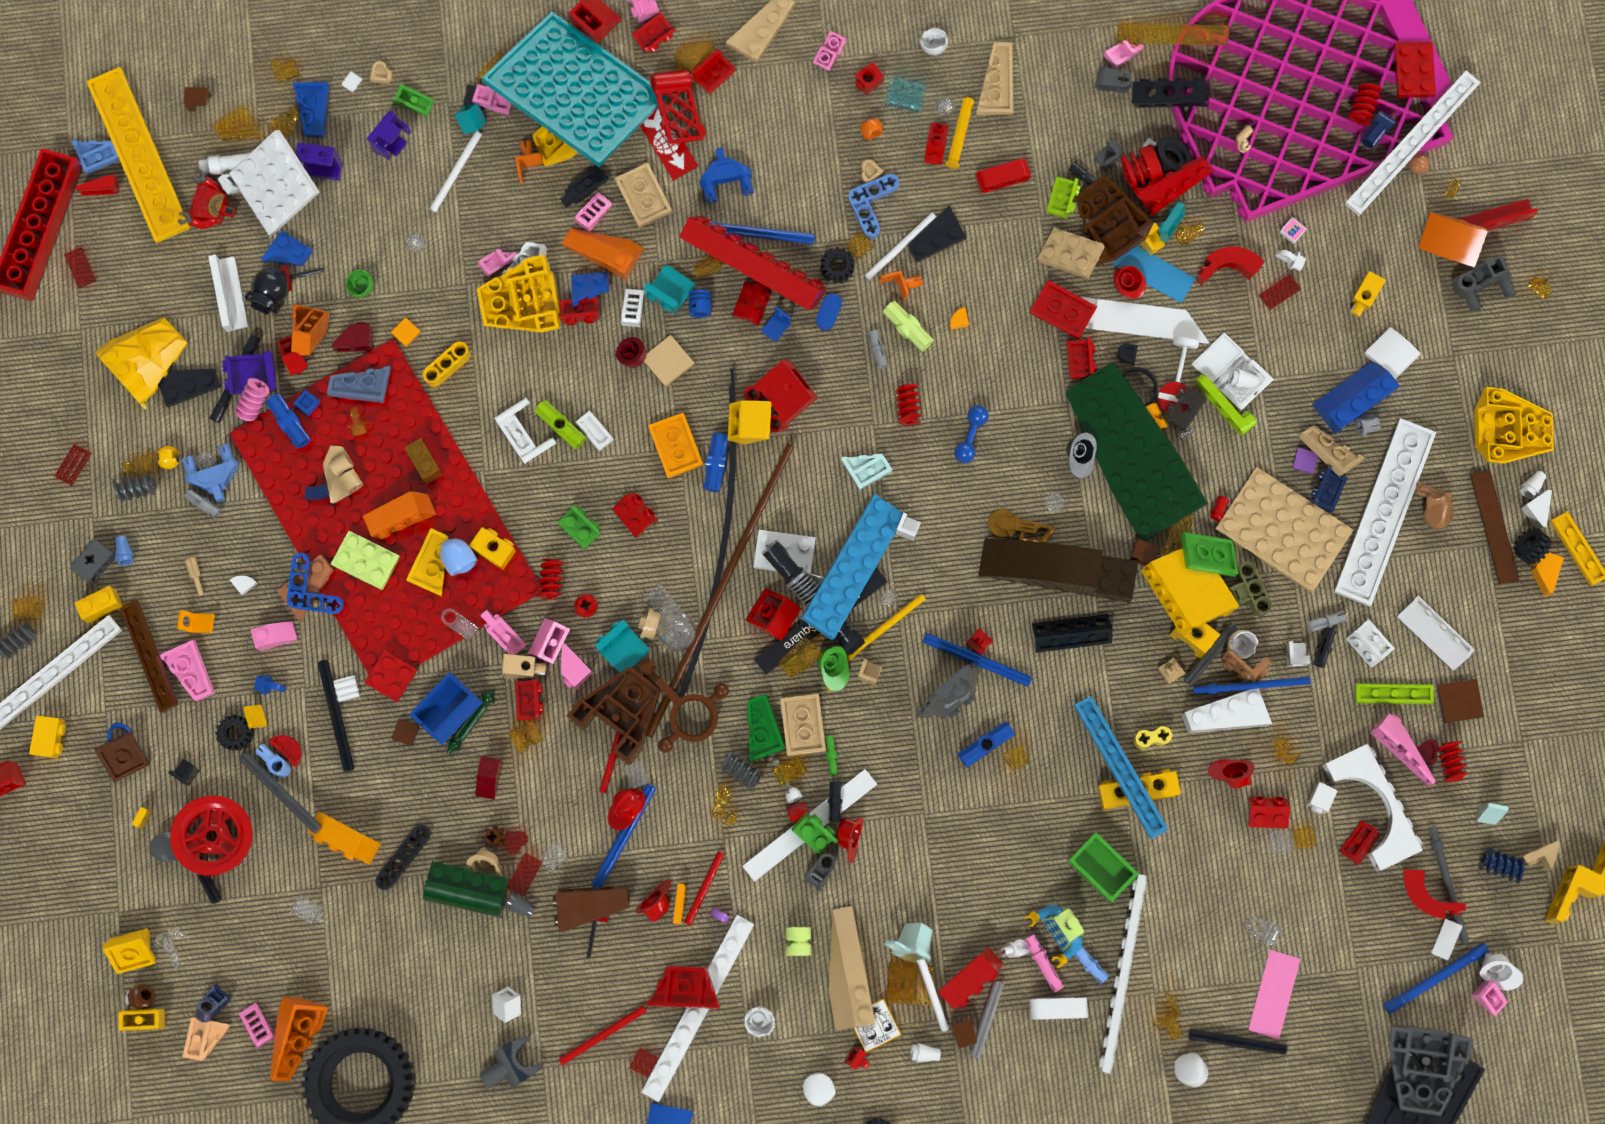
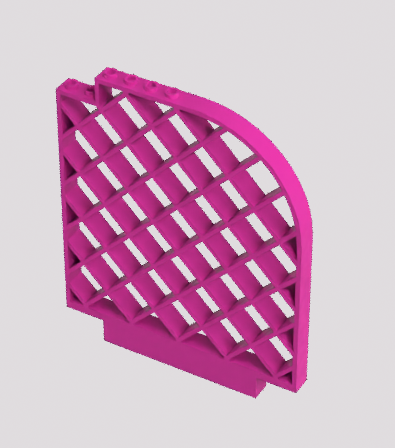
(1402, 26)

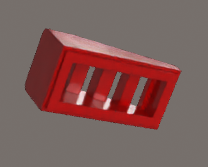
(102, 186)

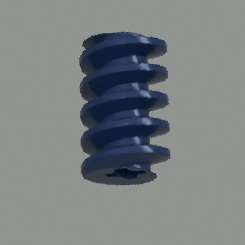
(1502, 863)

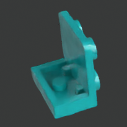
(669, 289)
(621, 647)

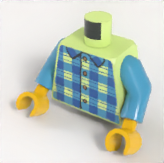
(1063, 928)

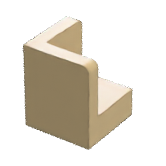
(869, 672)

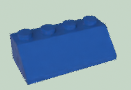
(1355, 396)

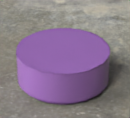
(719, 915)

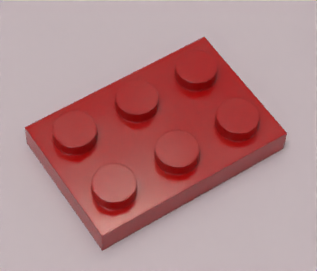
(1414, 69)
(1063, 309)

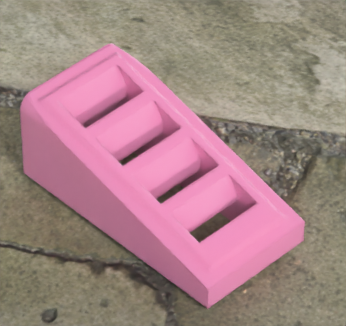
(579, 218)
(250, 1028)

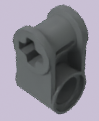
(1110, 80)
(820, 872)

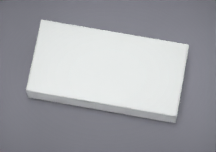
(594, 431)

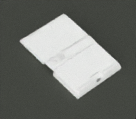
(1218, 363)

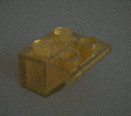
(907, 985)

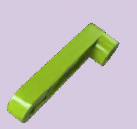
(1239, 423)

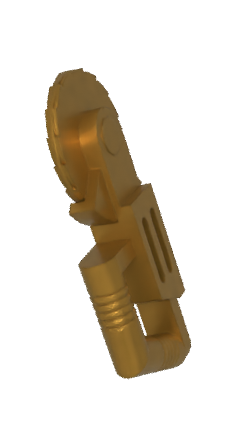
(1004, 524)

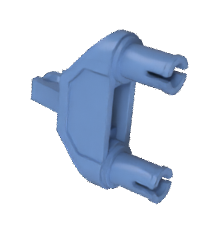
(213, 478)

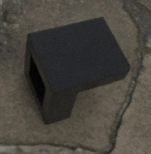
(185, 772)

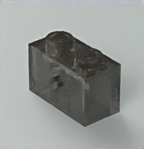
(1194, 403)

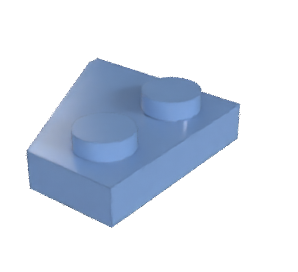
(95, 154)

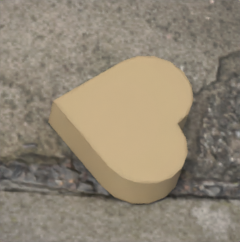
(381, 73)
(870, 171)

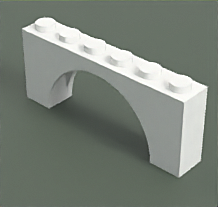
(1399, 838)

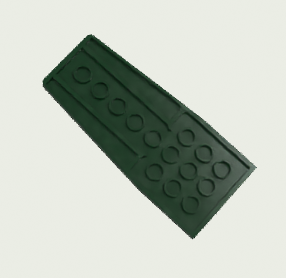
(1135, 453)

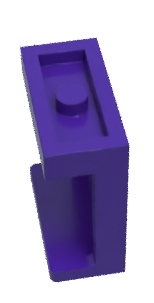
(320, 161)
(243, 367)

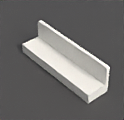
(228, 293)
(1436, 633)

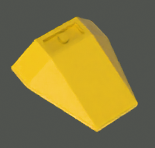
(1510, 427)

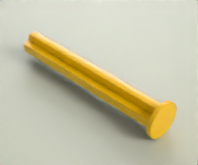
(960, 132)

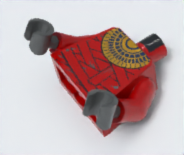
(208, 204)

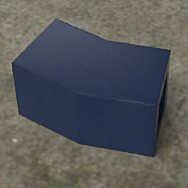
(316, 493)

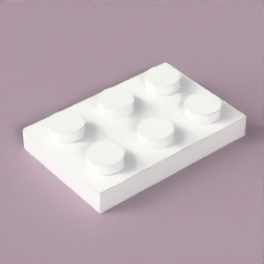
(799, 549)

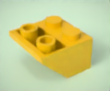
(749, 421)

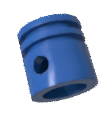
(699, 303)

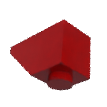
(294, 362)

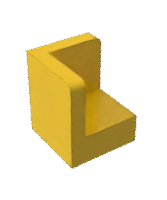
(1153, 242)

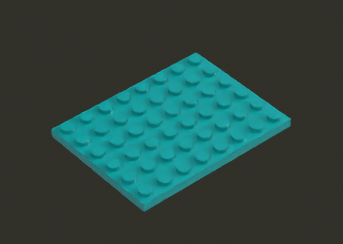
(573, 88)

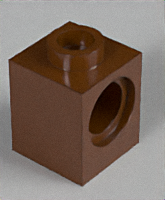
(1144, 552)

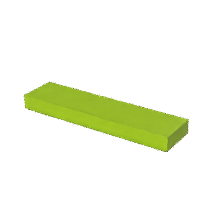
(1394, 693)

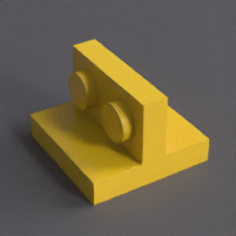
(129, 951)

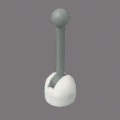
(792, 793)

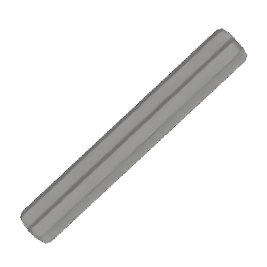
(987, 1018)

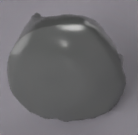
(161, 847)

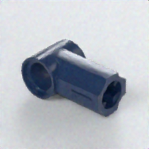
(1380, 125)

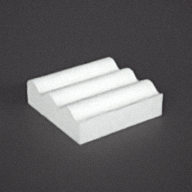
(346, 688)

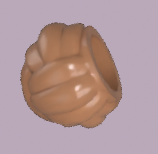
(1419, 164)

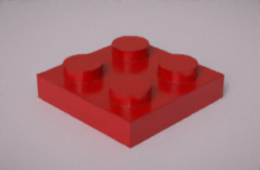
(390, 675)

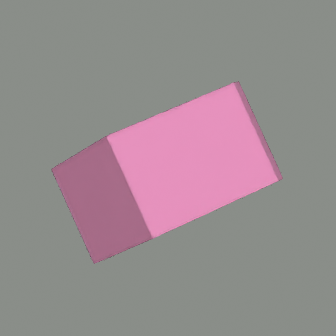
(1490, 997)

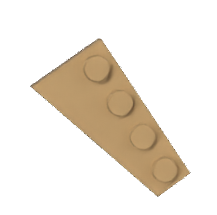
(998, 83)

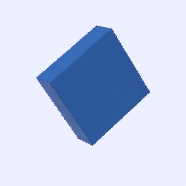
(307, 402)

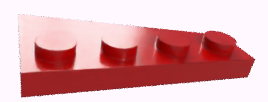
(1164, 191)

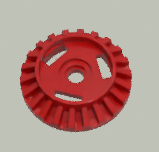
(215, 812)

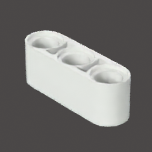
(1058, 1008)

